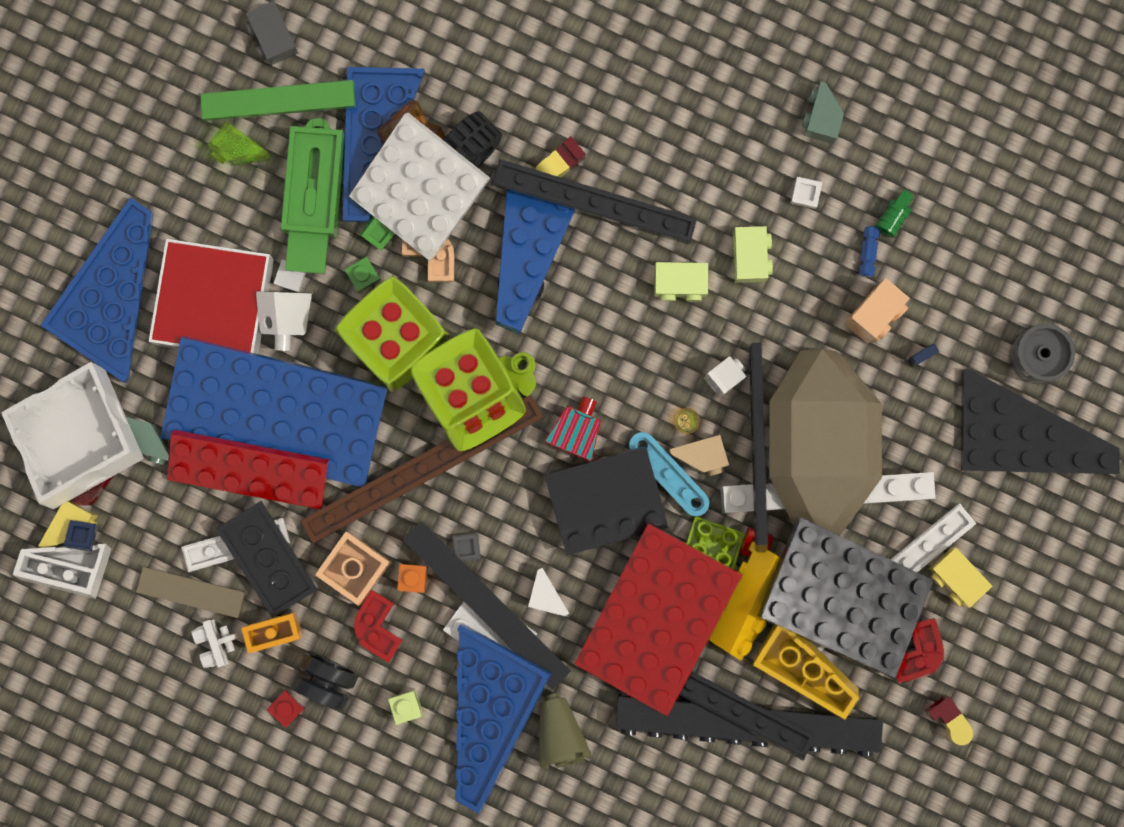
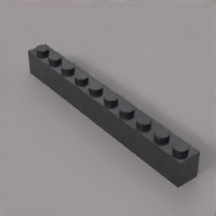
(688, 720)

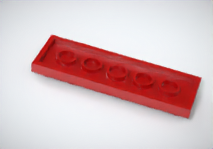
(247, 469)

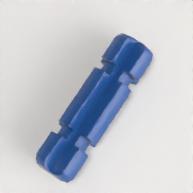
(869, 251)

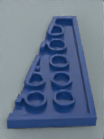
(378, 97)
(529, 245)

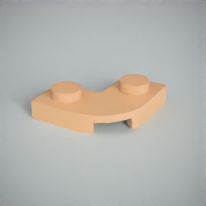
(441, 267)

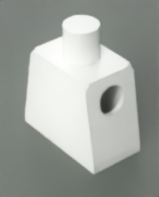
(283, 315)

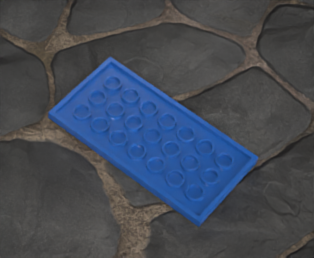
(275, 406)

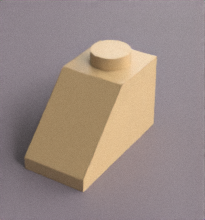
(703, 455)

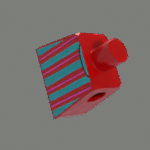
(576, 430)

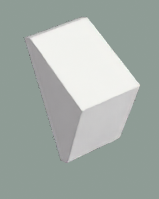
(545, 596)

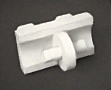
(210, 633)

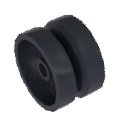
(323, 686)

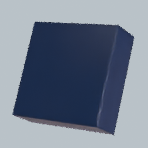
(923, 355)
(80, 535)

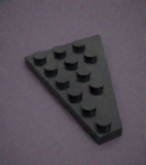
(1019, 436)

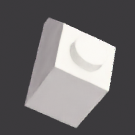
(725, 376)

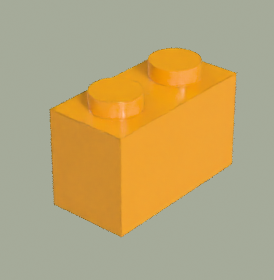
(272, 632)

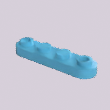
(672, 476)

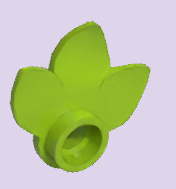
(524, 379)

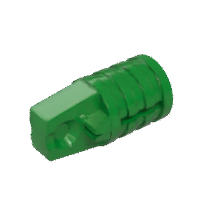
(895, 214)

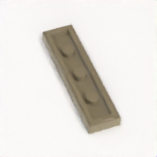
(191, 592)

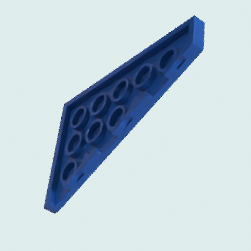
(104, 298)
(494, 704)

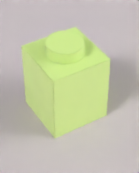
(405, 707)

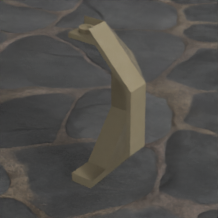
(824, 440)

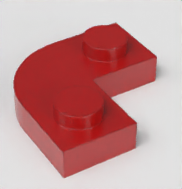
(369, 628)
(928, 653)

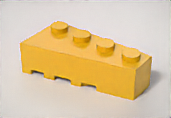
(739, 621)
(806, 670)

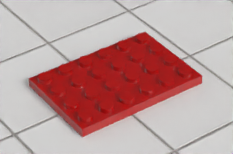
(658, 619)

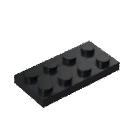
(266, 559)

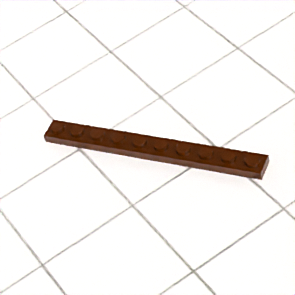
(404, 479)

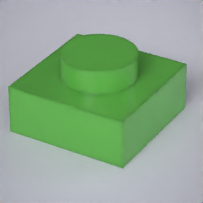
(376, 233)
(362, 274)

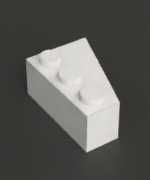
(64, 568)

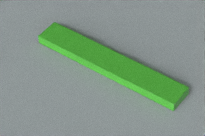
(278, 100)

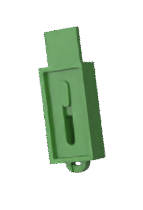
(312, 194)

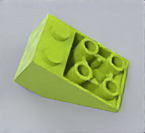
(715, 540)

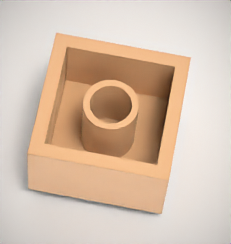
(879, 308)
(353, 568)

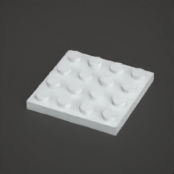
(419, 186)

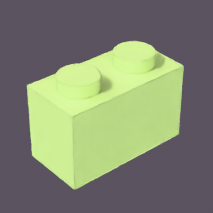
(751, 254)
(681, 280)

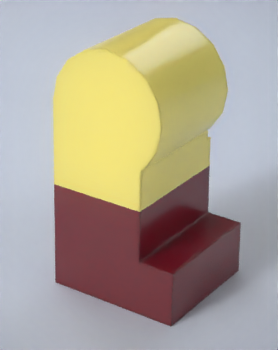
(562, 159)
(956, 725)

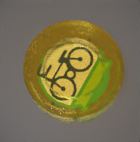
(686, 421)

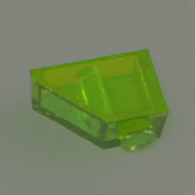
(236, 147)

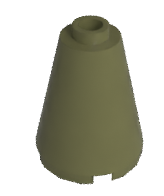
(560, 735)

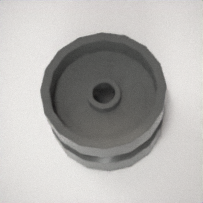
(1053, 364)

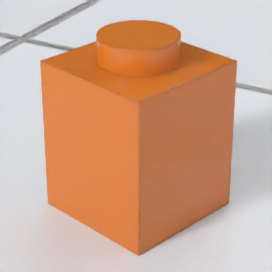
(412, 578)

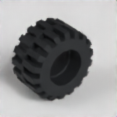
(474, 138)

